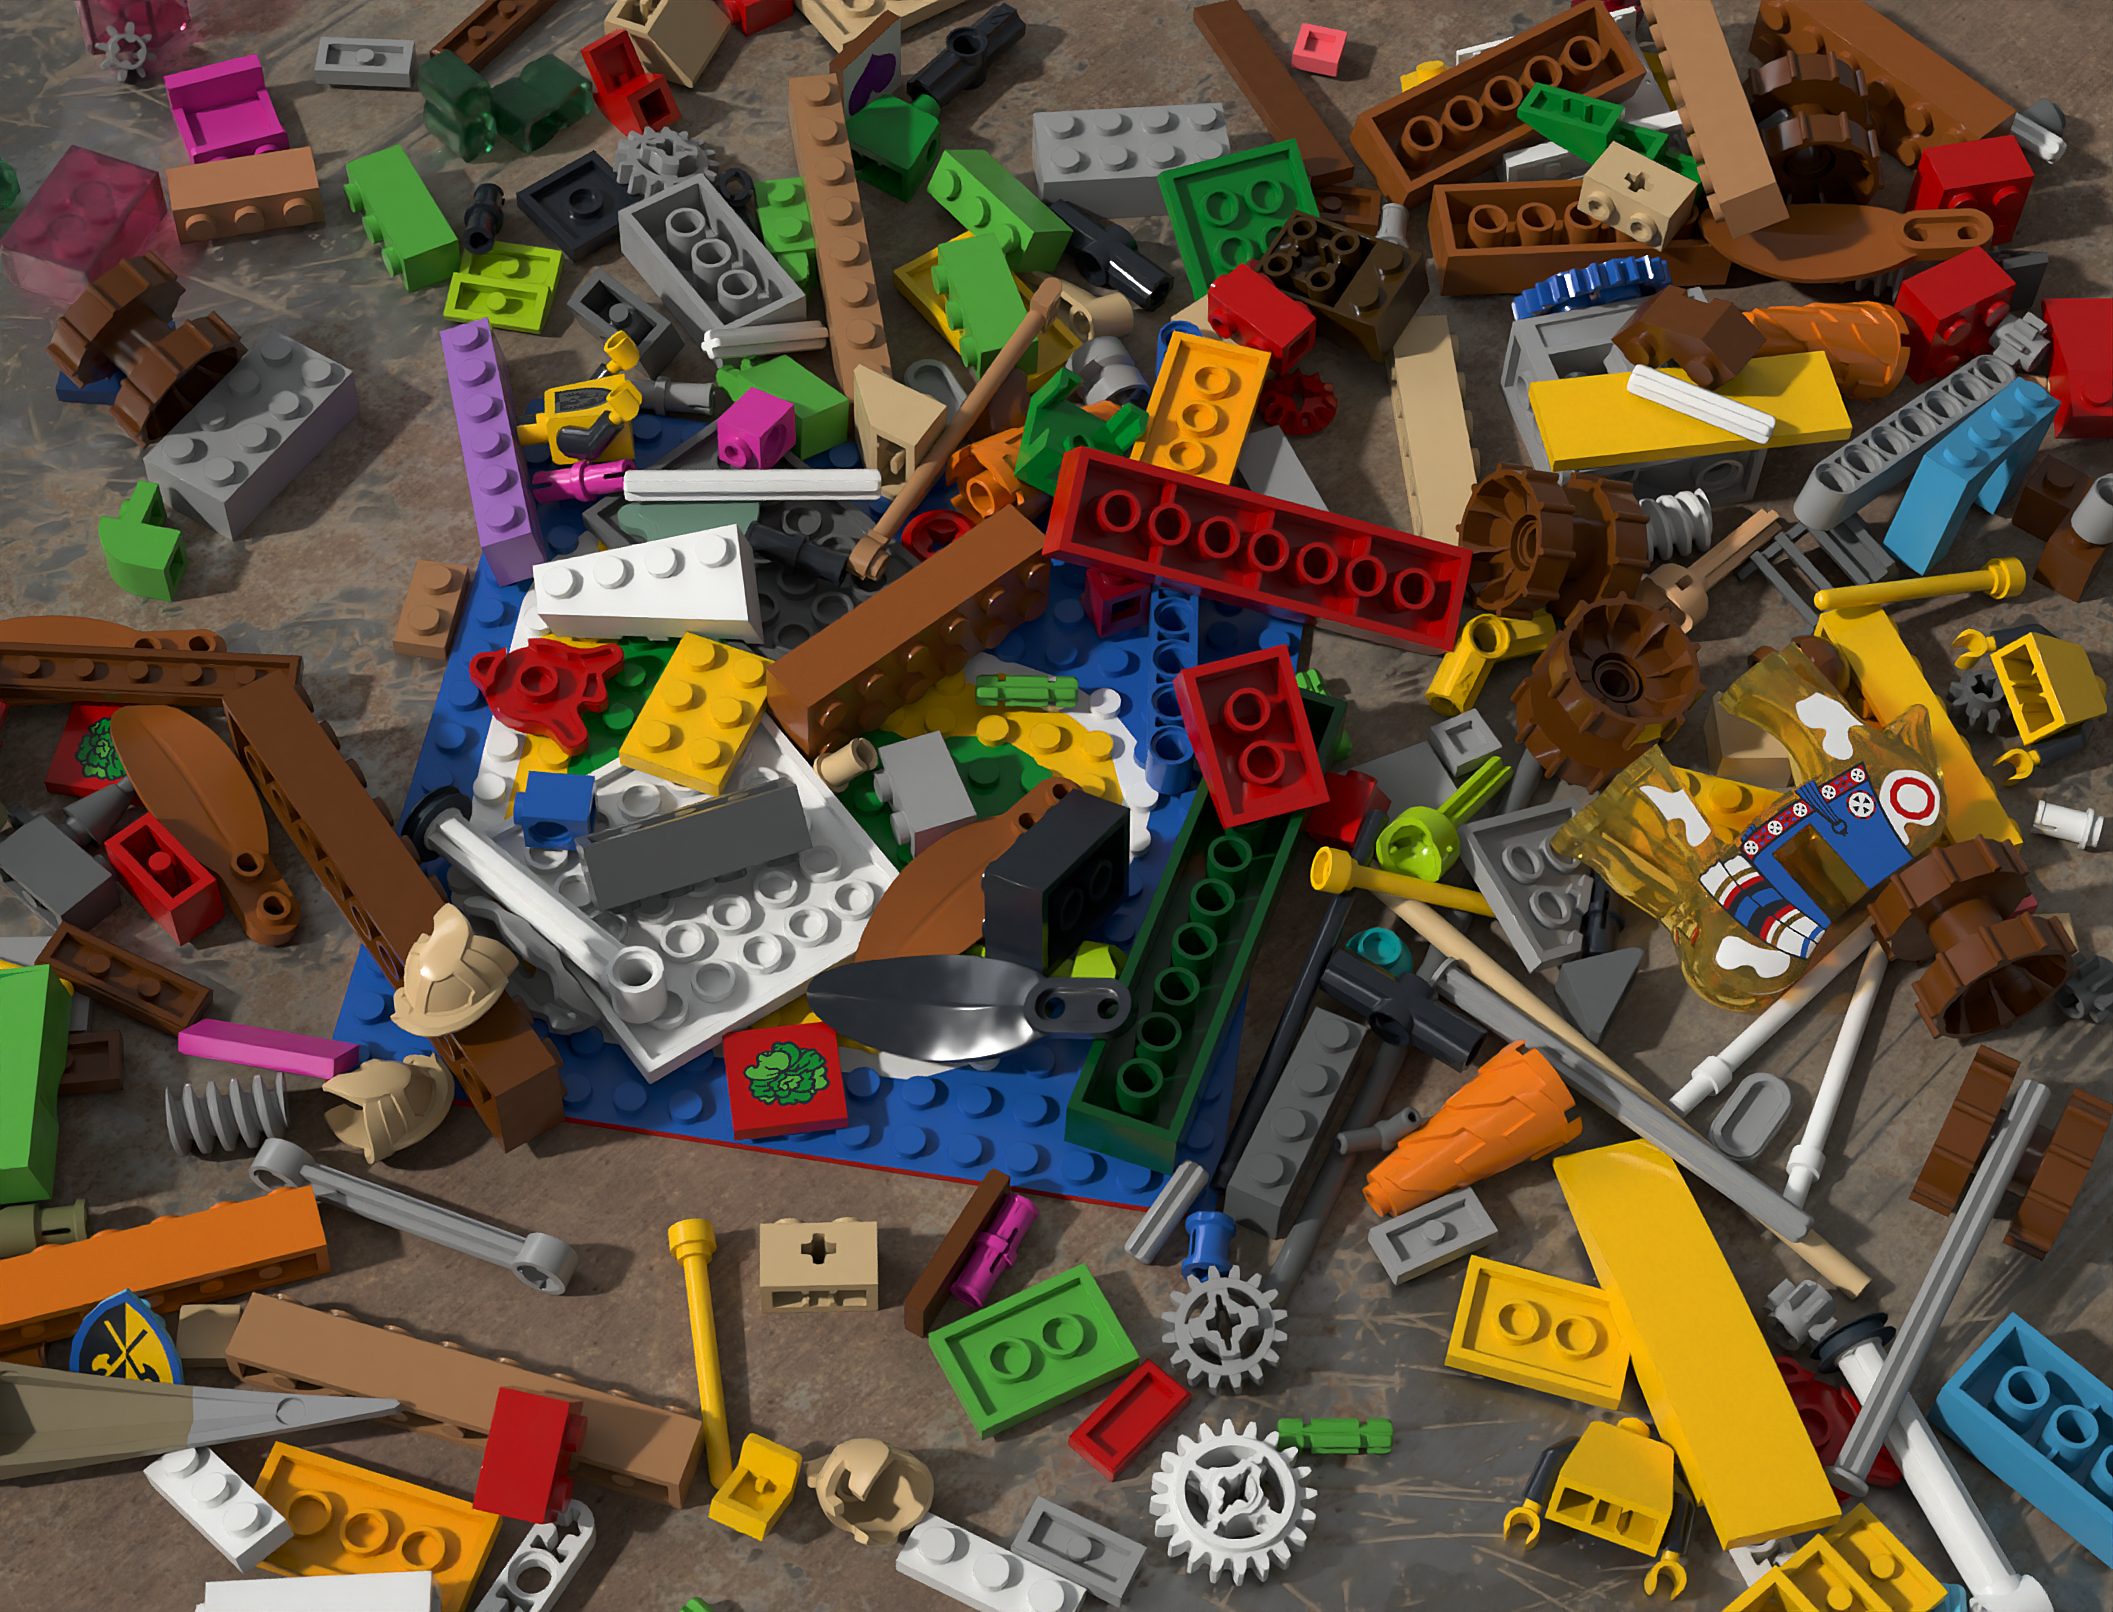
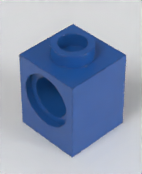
(556, 809)

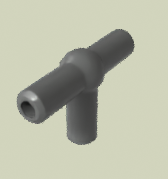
(1381, 1136)

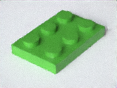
(1033, 1351)

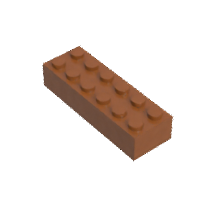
(1912, 91)
(1469, 113)
(1526, 231)
(910, 635)

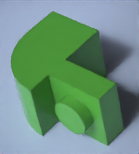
(139, 550)

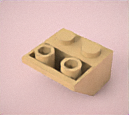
(671, 35)
(894, 428)

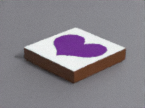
(869, 64)

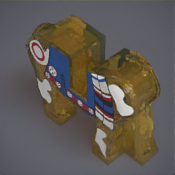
(1733, 912)

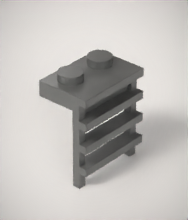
(1846, 544)

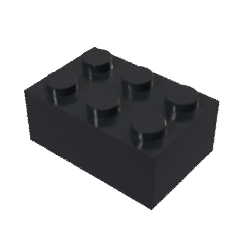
(1057, 882)

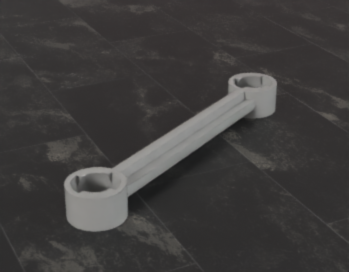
(536, 1260)

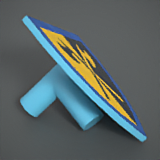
(126, 1342)

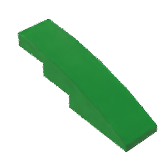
(1590, 126)

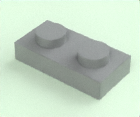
(365, 62)
(1432, 1235)
(1079, 1550)

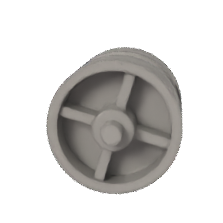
(1108, 373)

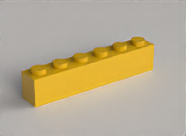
(1889, 681)

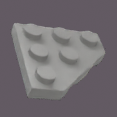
(1528, 883)

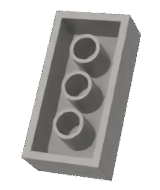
(1112, 156)
(707, 262)
(252, 434)

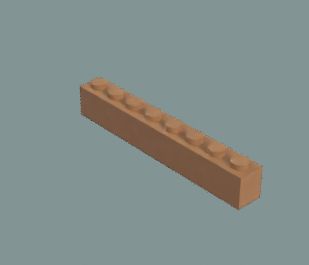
(1716, 114)
(838, 231)
(455, 1393)

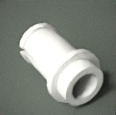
(2068, 824)

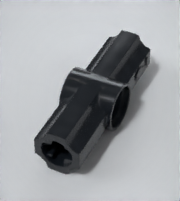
(968, 55)
(1113, 258)
(1403, 1009)

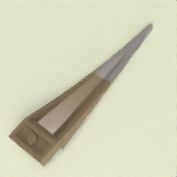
(83, 1419)

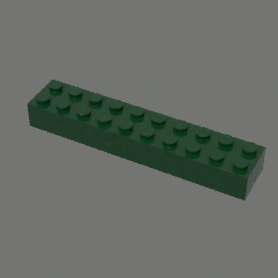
(1191, 971)

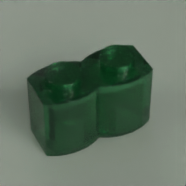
(540, 102)
(457, 106)

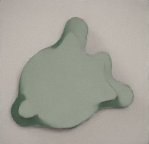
(673, 518)

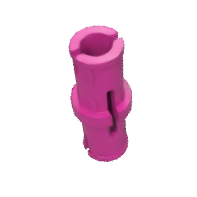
(582, 481)
(995, 1250)

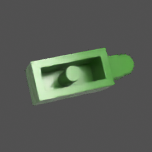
(787, 229)
(819, 408)

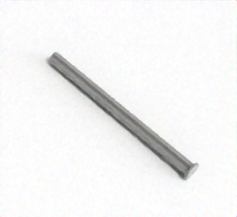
(1624, 1104)
(1938, 1290)

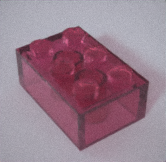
(82, 224)

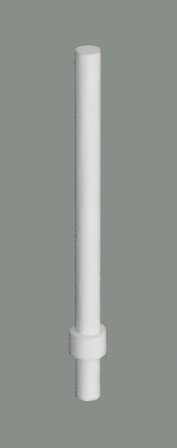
(1717, 1071)
(1807, 1159)

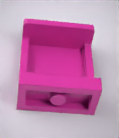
(225, 111)

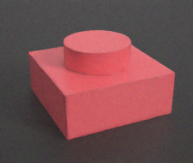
(1319, 49)

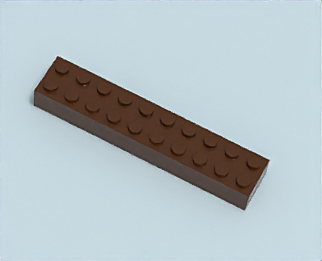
(386, 896)

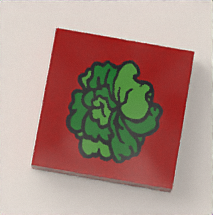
(86, 754)
(784, 1080)

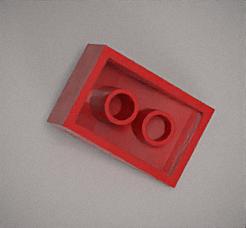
(2081, 365)
(1251, 736)

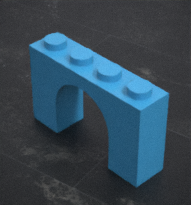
(1974, 463)

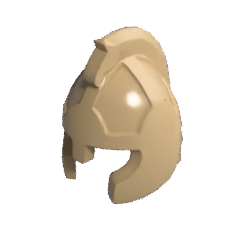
(450, 977)
(398, 1102)
(871, 1489)

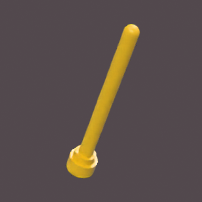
(1998, 578)
(1336, 871)
(692, 1245)

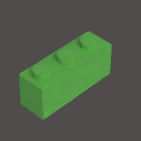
(994, 201)
(402, 218)
(981, 301)

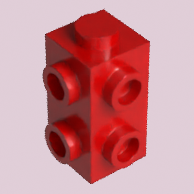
(1261, 317)

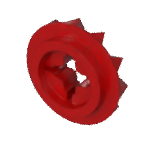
(1279, 408)
(934, 526)

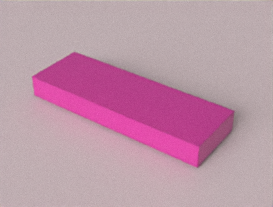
(268, 1048)

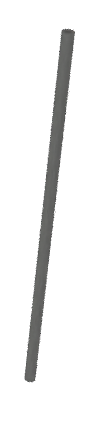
(1377, 1083)

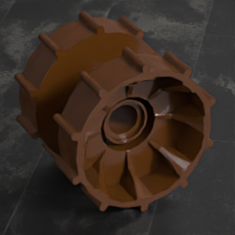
(1825, 147)
(125, 328)
(1551, 541)
(1607, 690)
(1984, 965)
(2048, 1171)

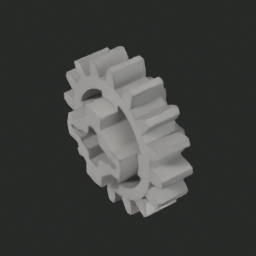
(661, 161)
(1247, 1327)

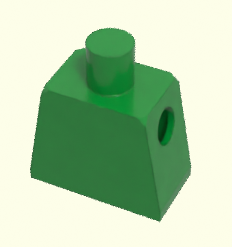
(895, 143)

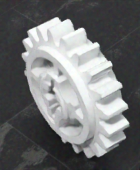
(1252, 1462)

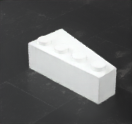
(656, 590)

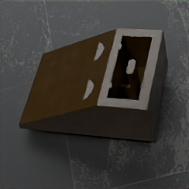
(1349, 280)

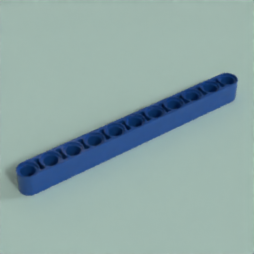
(1170, 650)

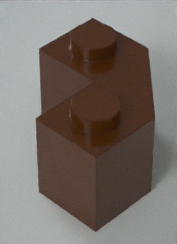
(1704, 338)
(2046, 512)

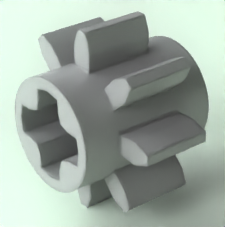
(139, 54)
(2021, 341)
(1799, 1314)

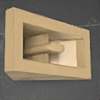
(1744, 750)

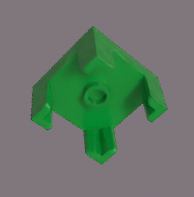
(1060, 426)

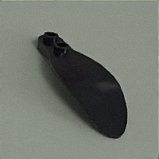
(964, 1006)

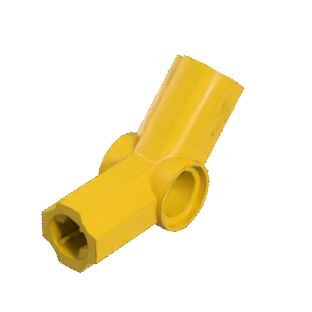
(1467, 667)

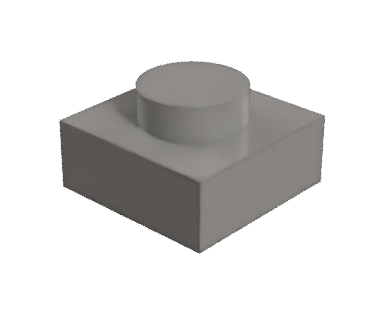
(1464, 742)

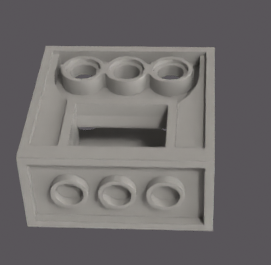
(1580, 346)

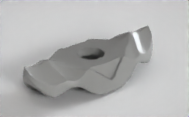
(550, 992)

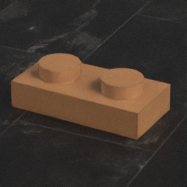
(431, 609)

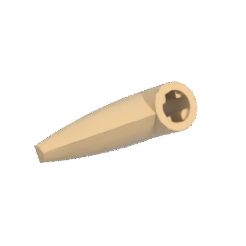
(1084, 312)

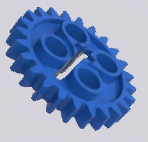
(1610, 282)

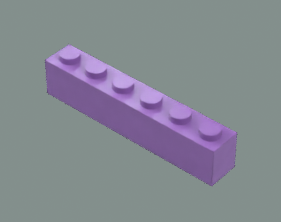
(492, 451)

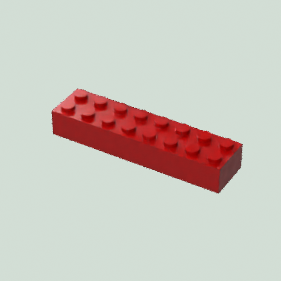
(1256, 551)

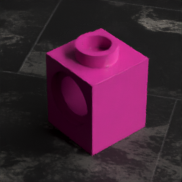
(756, 431)

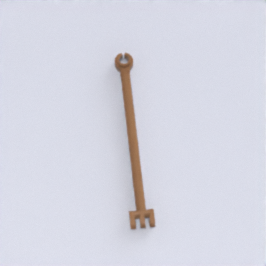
(870, 555)

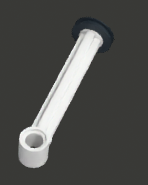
(442, 828)
(1930, 1475)

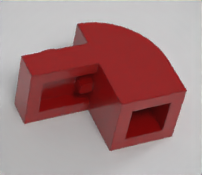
(624, 90)

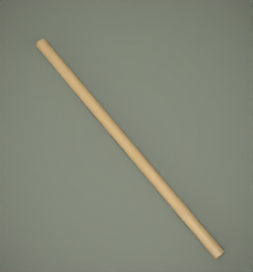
(1492, 976)

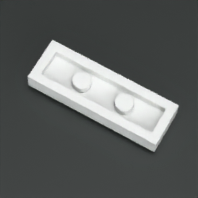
(219, 1505)
(983, 1572)

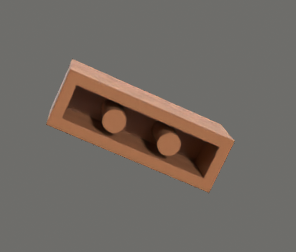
(244, 195)

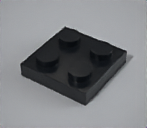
(578, 205)

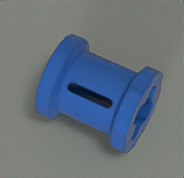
(1208, 1244)

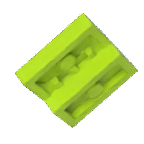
(508, 285)

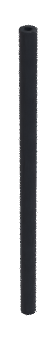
(1296, 1008)

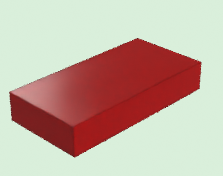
(1130, 1419)

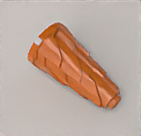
(1857, 338)
(987, 474)
(1484, 1128)

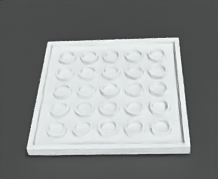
(734, 944)

